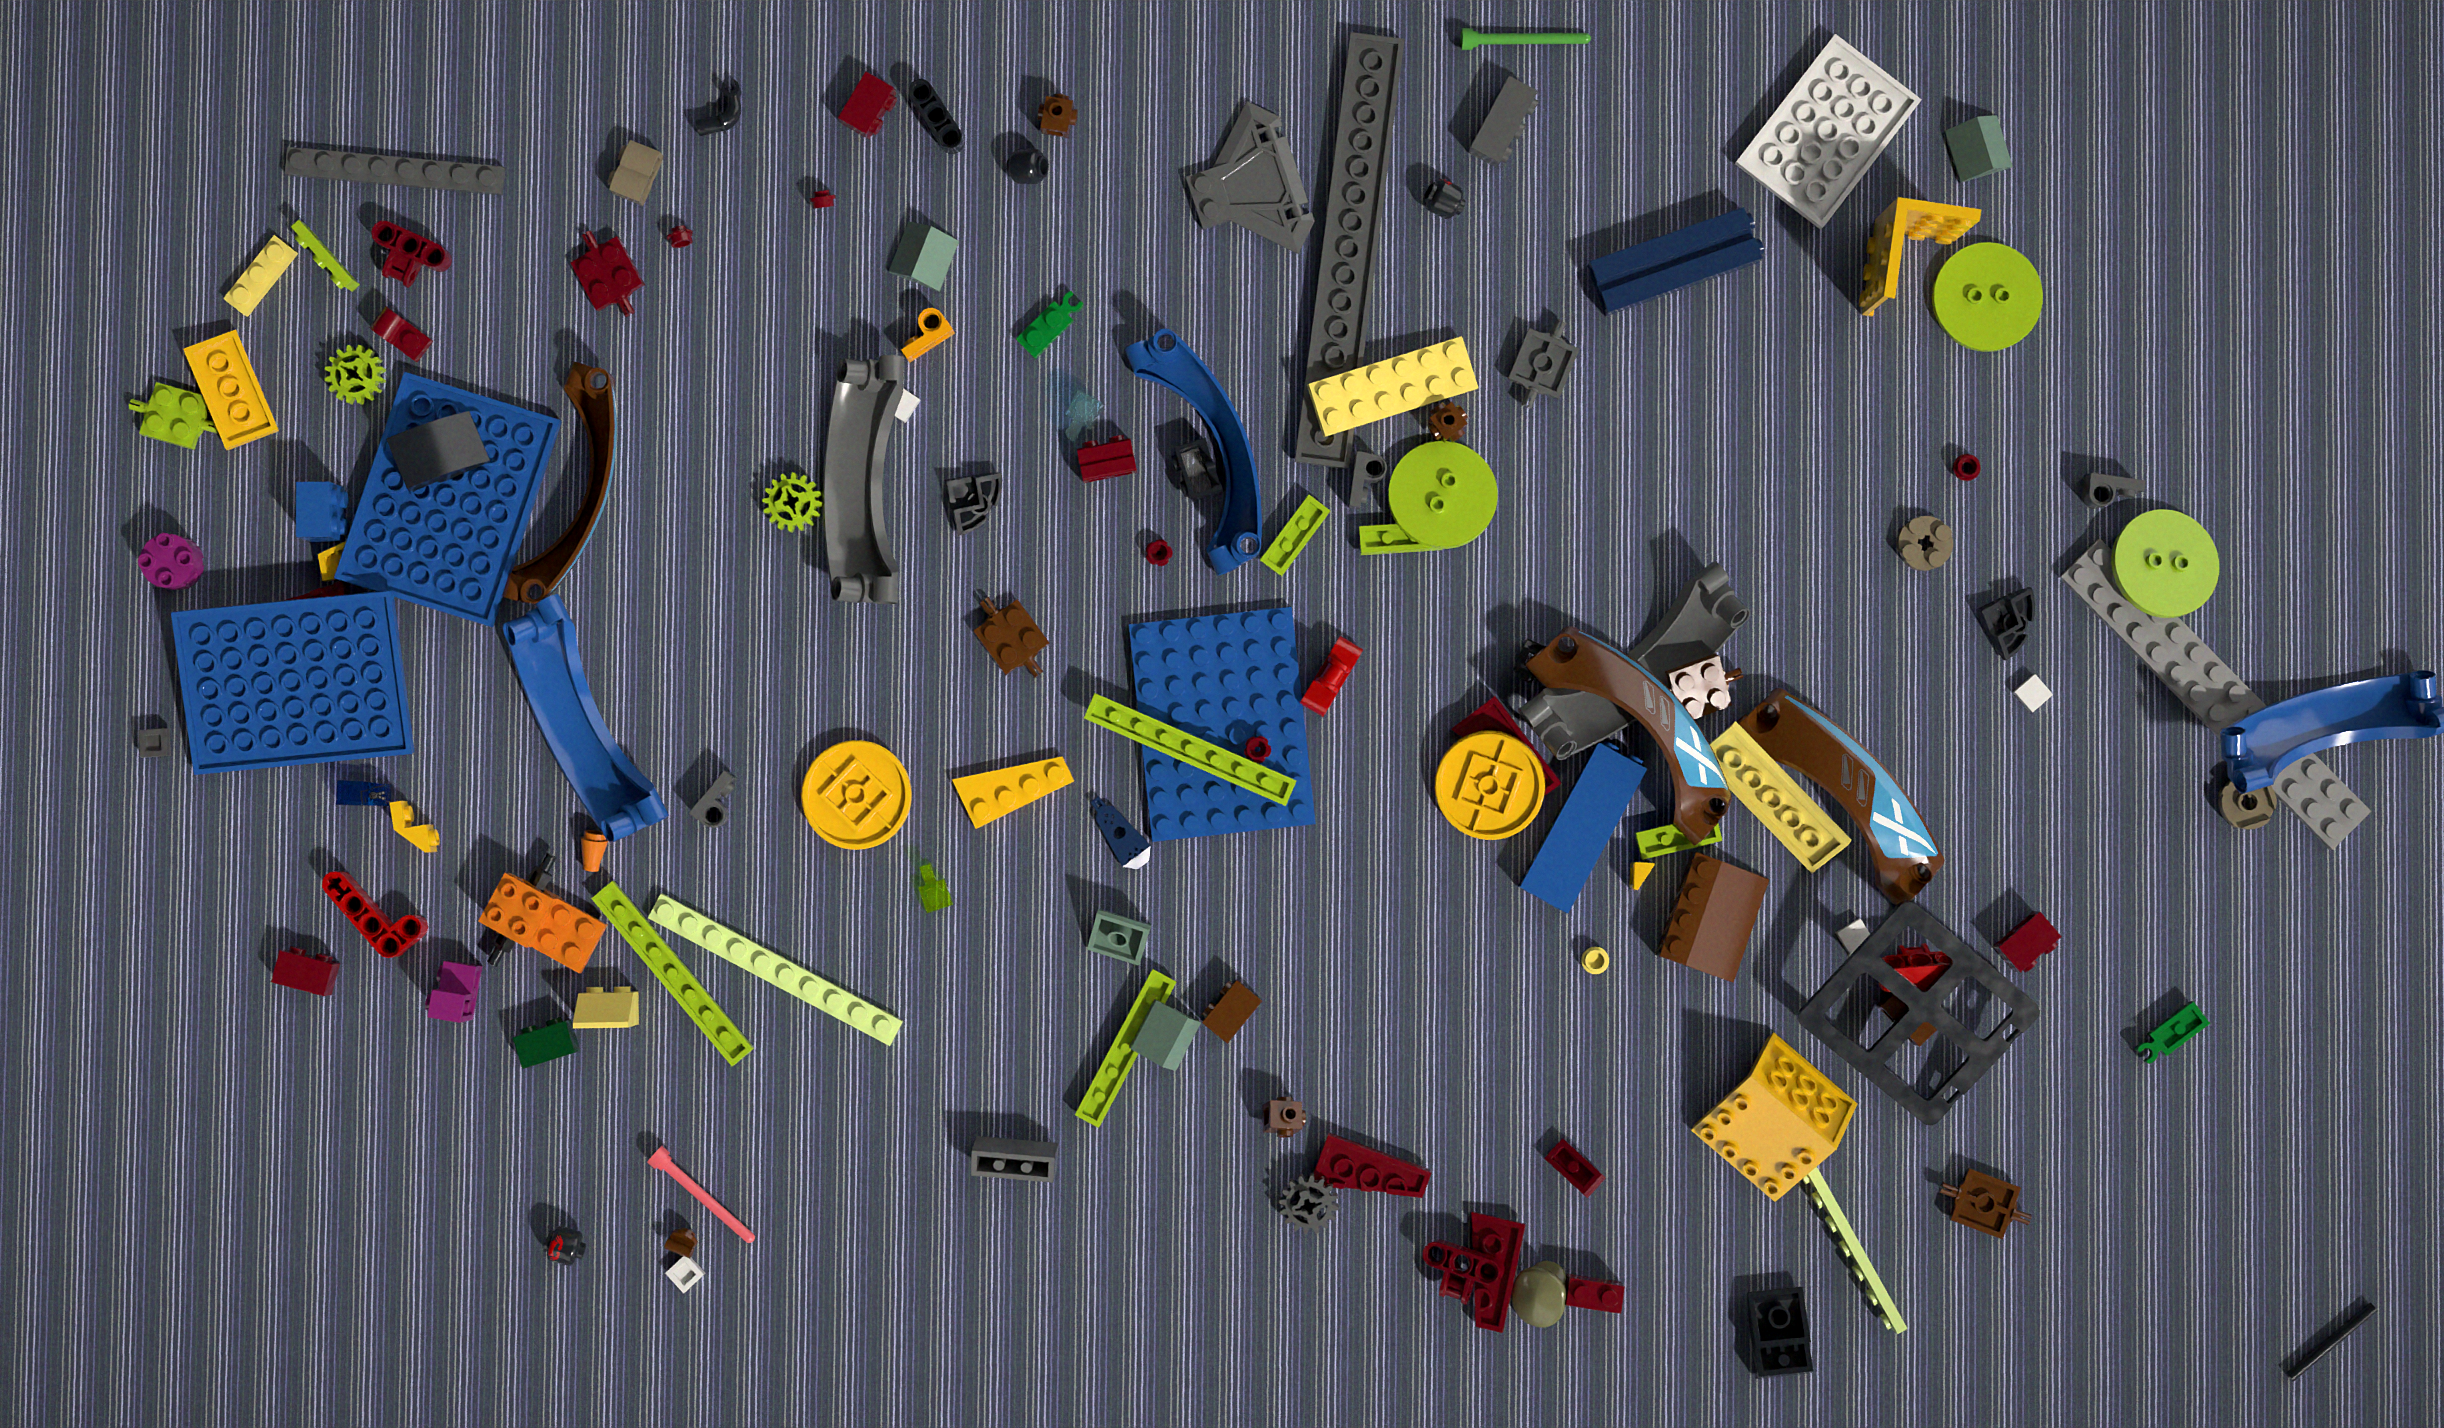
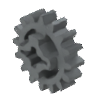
(1297, 1207)

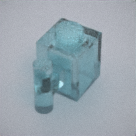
(1083, 413)

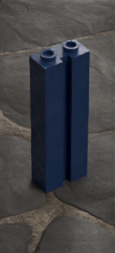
(1675, 261)

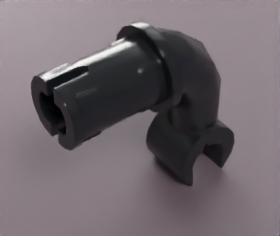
(726, 119)

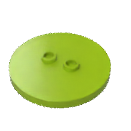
(1987, 297)
(1442, 494)
(2165, 563)

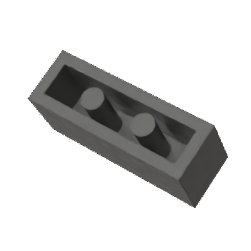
(1504, 122)
(1014, 1159)

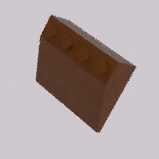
(1712, 916)

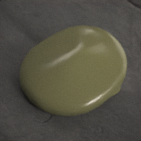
(1540, 1294)

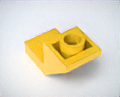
(422, 836)

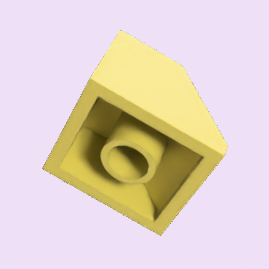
(607, 1009)

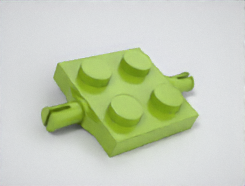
(174, 416)

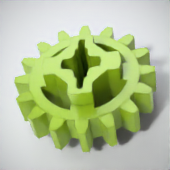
(348, 382)
(781, 506)

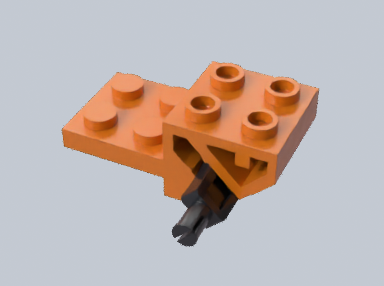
(540, 919)

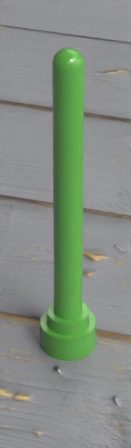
(1472, 39)

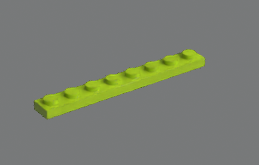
(1190, 749)
(672, 973)

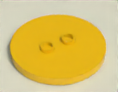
(1490, 785)
(856, 794)

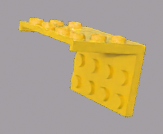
(1917, 220)
(1778, 1120)

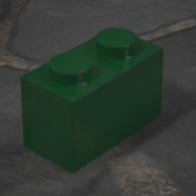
(546, 1043)

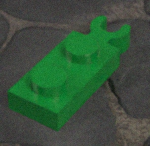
(1048, 326)
(2174, 1031)

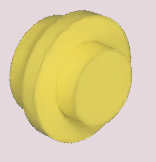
(1595, 960)

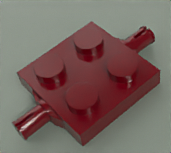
(607, 273)

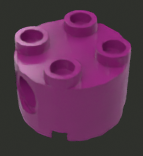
(171, 561)

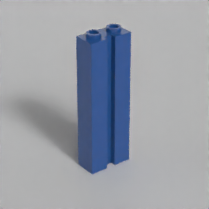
(1582, 826)

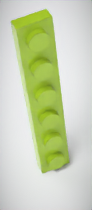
(1120, 1056)

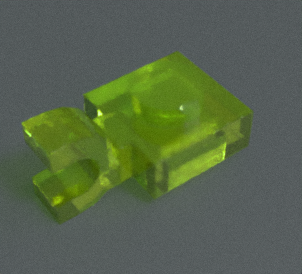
(935, 893)

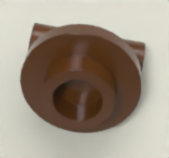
(682, 1242)

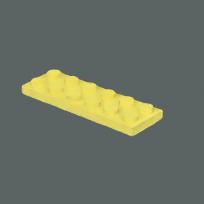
(1392, 386)
(1777, 799)

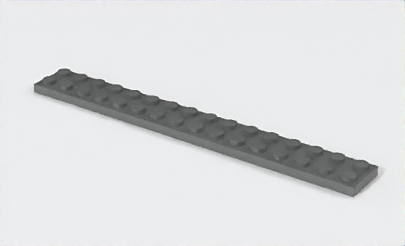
(1351, 233)

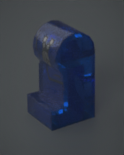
(363, 793)

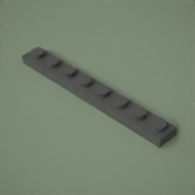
(395, 171)

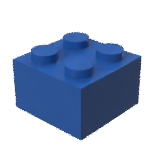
(321, 512)

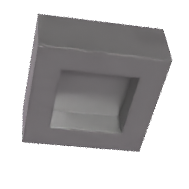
(154, 743)

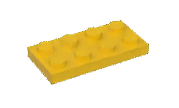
(231, 390)

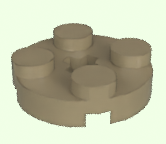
(1934, 556)
(2238, 815)

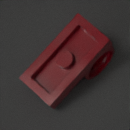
(401, 334)
(1575, 1168)

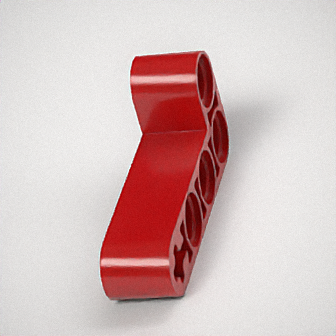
(368, 910)

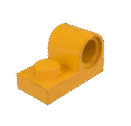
(918, 346)

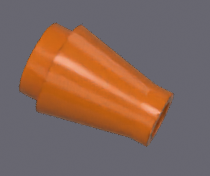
(593, 848)

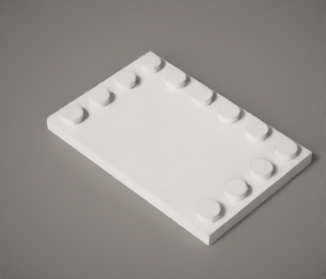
(1828, 131)

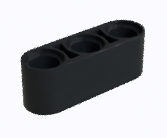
(927, 107)

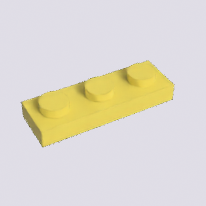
(260, 276)

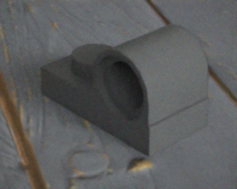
(2109, 485)
(1358, 492)
(721, 787)

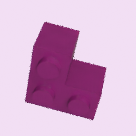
(456, 993)

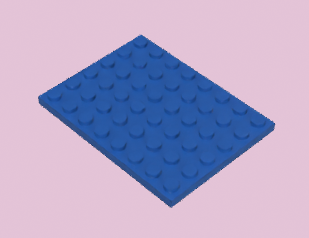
(458, 536)
(293, 682)
(1222, 684)

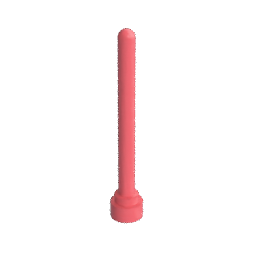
(662, 1160)

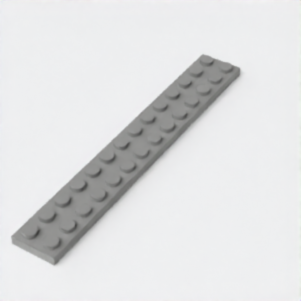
(2210, 692)

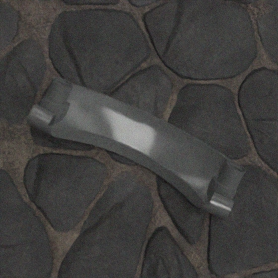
(855, 450)
(1693, 628)

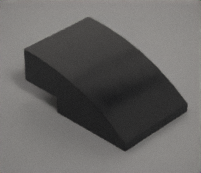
(438, 450)
(1779, 1332)

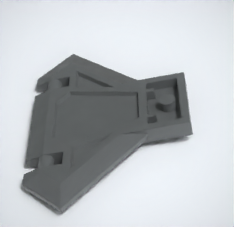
(1254, 183)

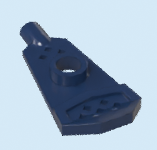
(1125, 844)

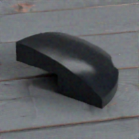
(972, 499)
(2007, 621)

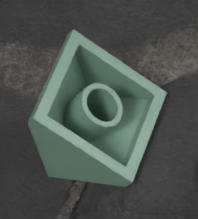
(1978, 148)
(924, 255)
(1119, 937)
(1164, 1035)

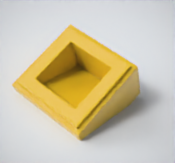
(1638, 874)

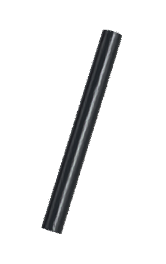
(2331, 1342)

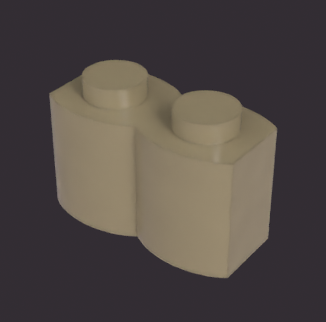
(635, 173)

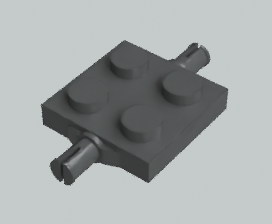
(1543, 363)

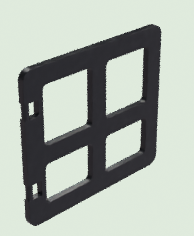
(1921, 1008)

